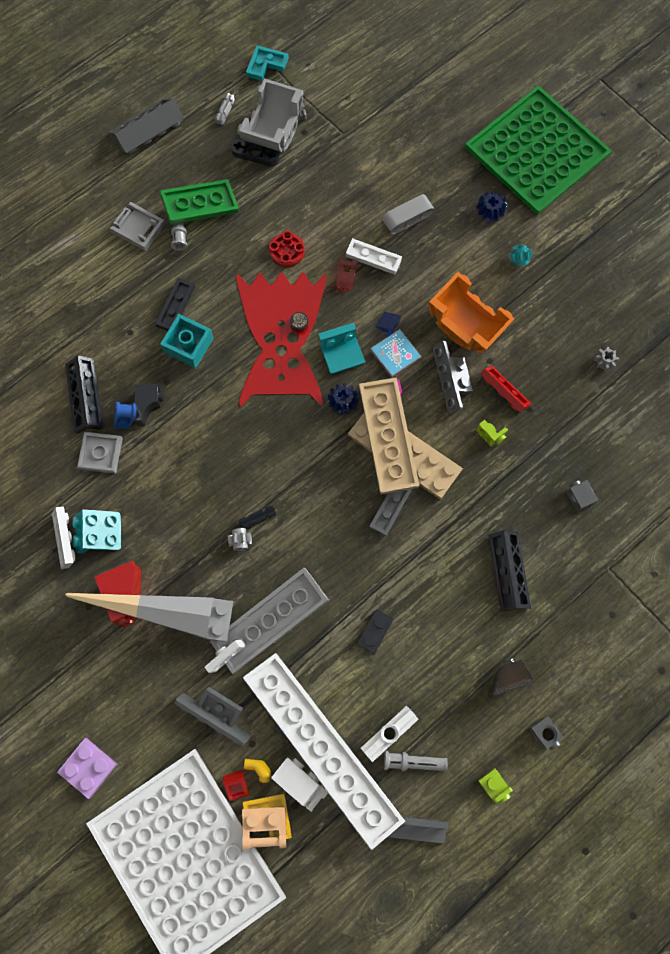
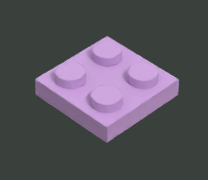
(87, 768)

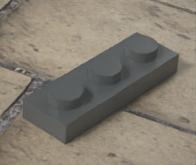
(389, 511)

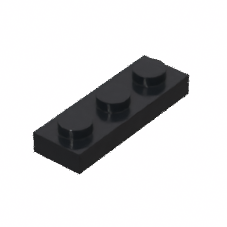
(175, 303)

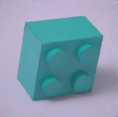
(187, 341)

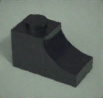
(147, 399)

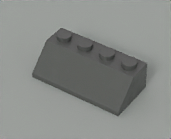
(146, 125)

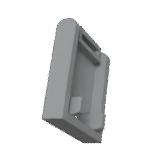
(135, 225)

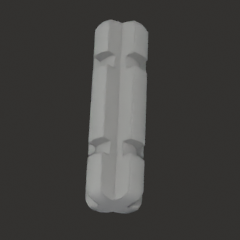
(224, 108)

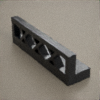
(86, 393)
(506, 571)

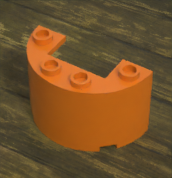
(466, 317)

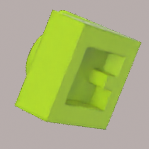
(488, 433)
(495, 786)

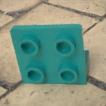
(341, 348)

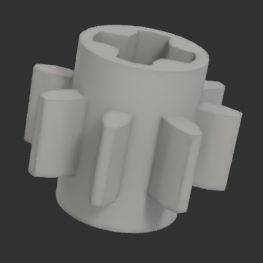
(607, 354)
(239, 539)

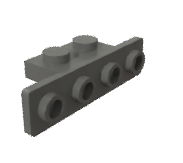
(453, 377)
(216, 712)

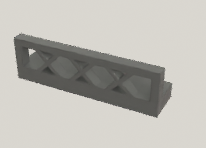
(421, 830)

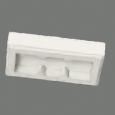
(224, 655)

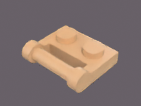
(264, 820)

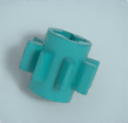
(520, 255)

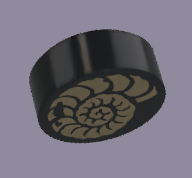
(299, 321)

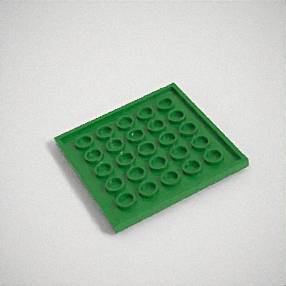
(538, 149)

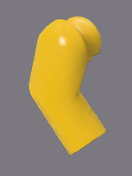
(260, 767)

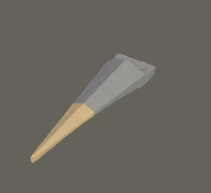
(193, 615)

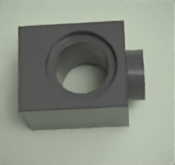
(581, 495)
(537, 729)

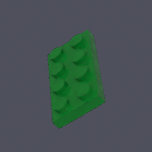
(199, 201)

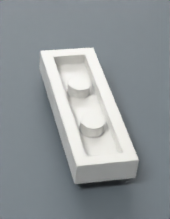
(373, 256)
(63, 537)

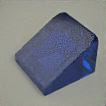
(388, 322)

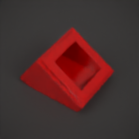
(235, 785)

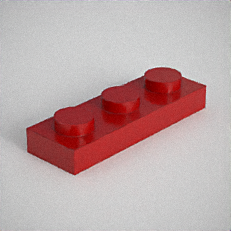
(505, 389)

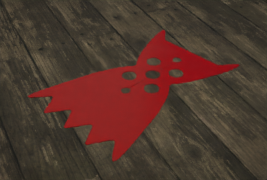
(263, 309)

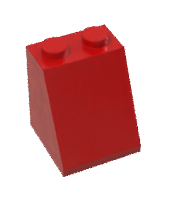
(121, 581)

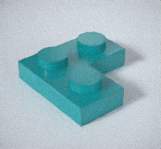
(263, 59)

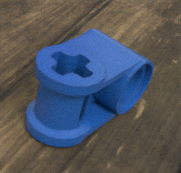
(124, 415)

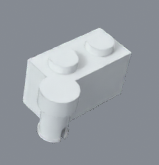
(299, 784)

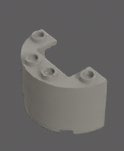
(275, 116)

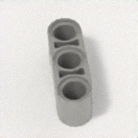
(408, 214)

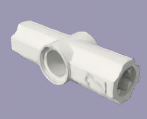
(378, 743)

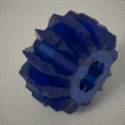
(491, 206)
(350, 398)

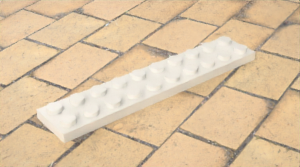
(324, 751)

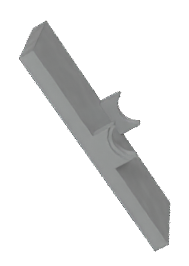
(273, 618)

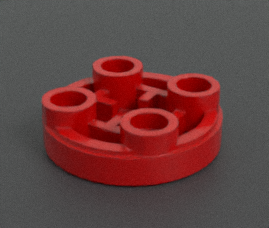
(287, 249)

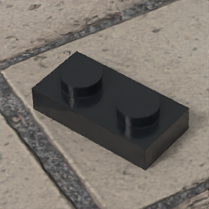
(375, 631)

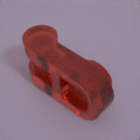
(344, 279)

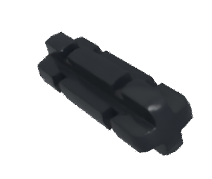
(257, 517)

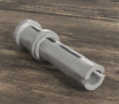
(179, 233)
(403, 762)

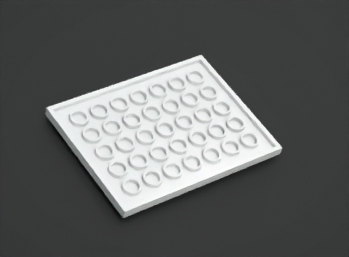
(185, 860)

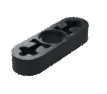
(248, 147)

